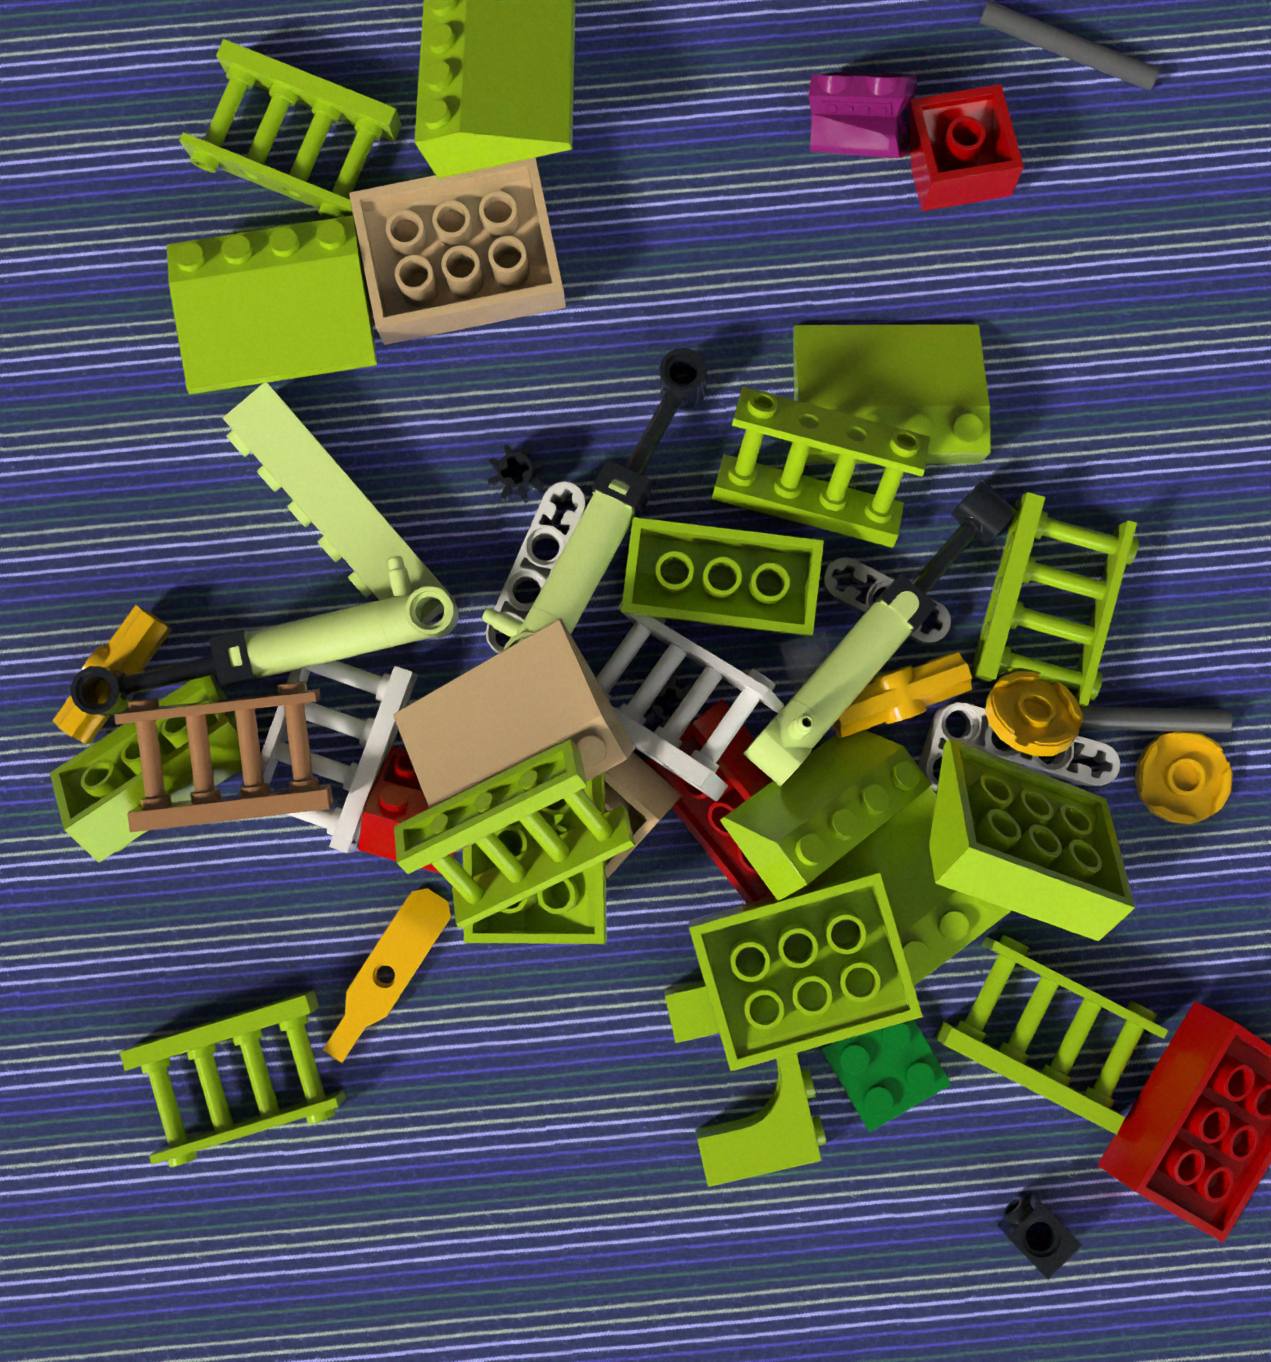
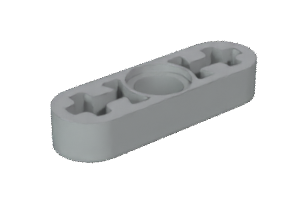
(859, 575)

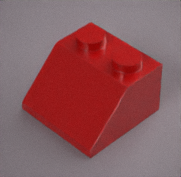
(963, 147)

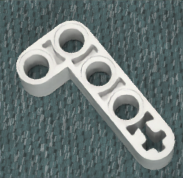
(526, 564)
(979, 734)

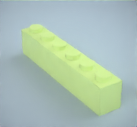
(325, 496)

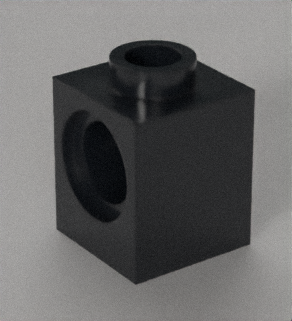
(1052, 1248)

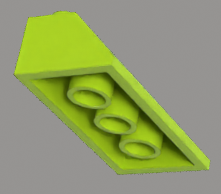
(722, 576)
(107, 777)
(824, 808)

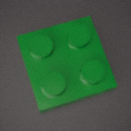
(886, 1071)

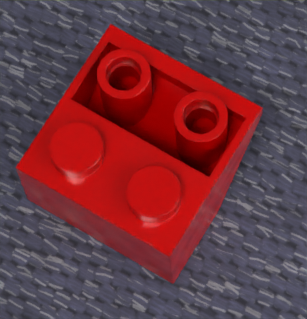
(392, 801)

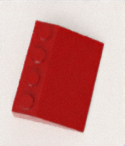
(1200, 1124)

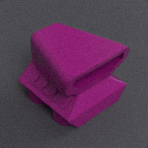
(861, 113)

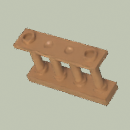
(206, 802)

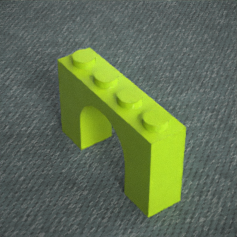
(772, 1138)

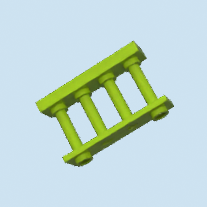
(287, 87)
(811, 500)
(1019, 567)
(498, 803)
(200, 1044)
(1054, 1079)

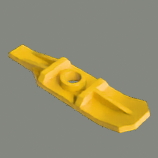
(401, 948)

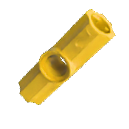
(127, 652)
(905, 693)

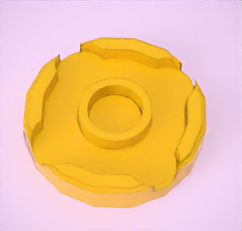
(1033, 714)
(1183, 777)

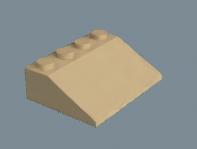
(457, 251)
(509, 713)

